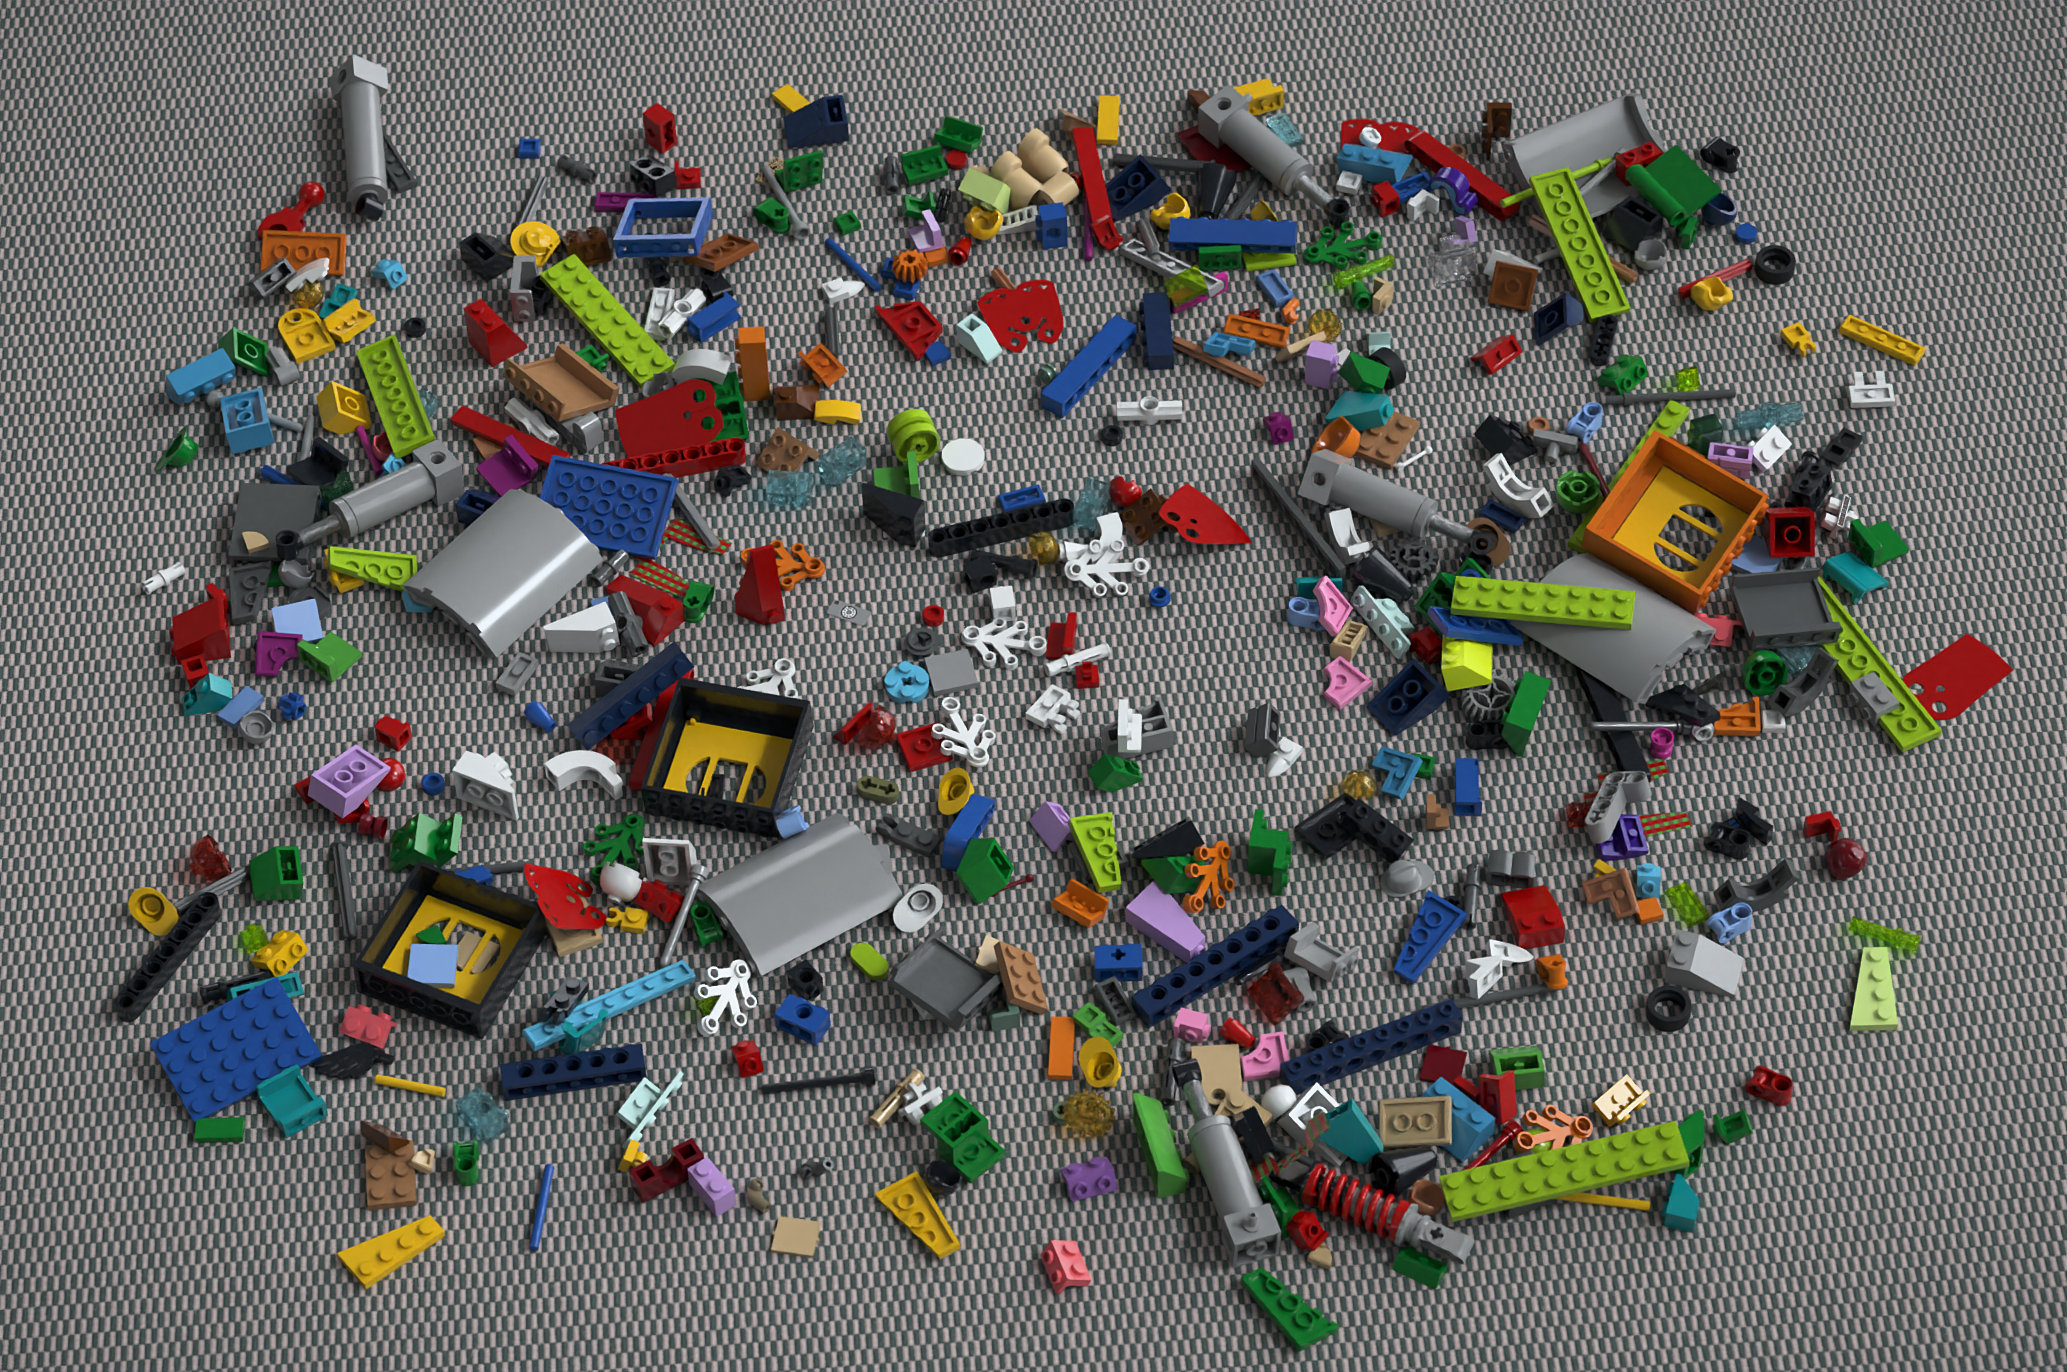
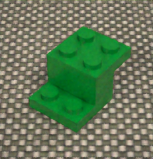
(731, 405)
(1442, 588)
(425, 841)
(1269, 852)
(963, 1137)

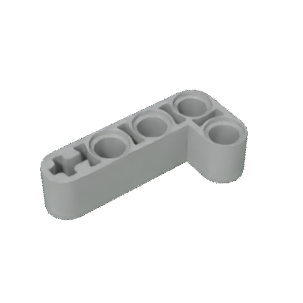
(580, 431)
(1611, 799)

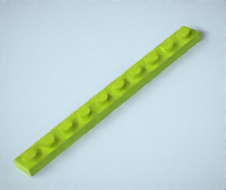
(1667, 424)

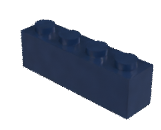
(1158, 331)

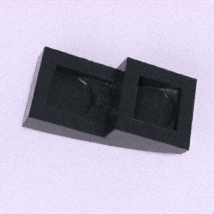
(1842, 447)
(1757, 827)

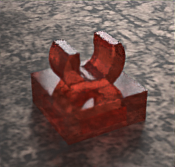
(1577, 813)

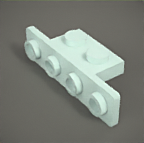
(1385, 620)
(643, 1103)

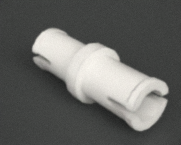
(163, 578)

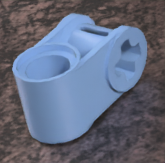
(1586, 421)
(1304, 613)
(791, 822)
(1728, 924)

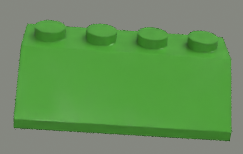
(1158, 1146)

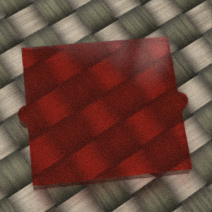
(618, 750)

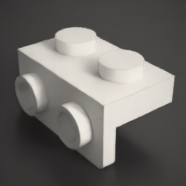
(1768, 447)

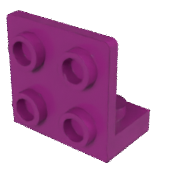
(508, 468)

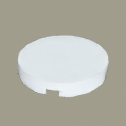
(963, 457)

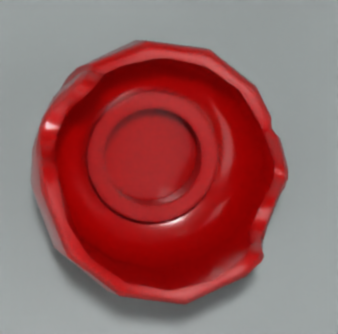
(1123, 492)
(395, 777)

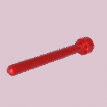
(1509, 1132)

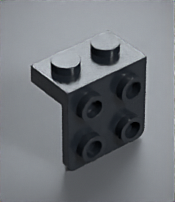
(321, 467)

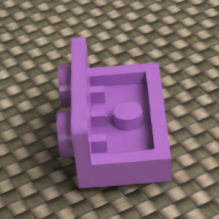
(1089, 1178)

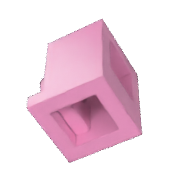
(1192, 1025)

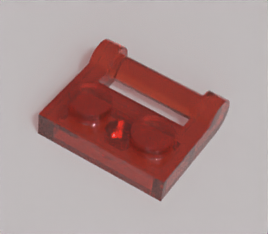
(1270, 999)

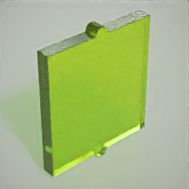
(1186, 285)

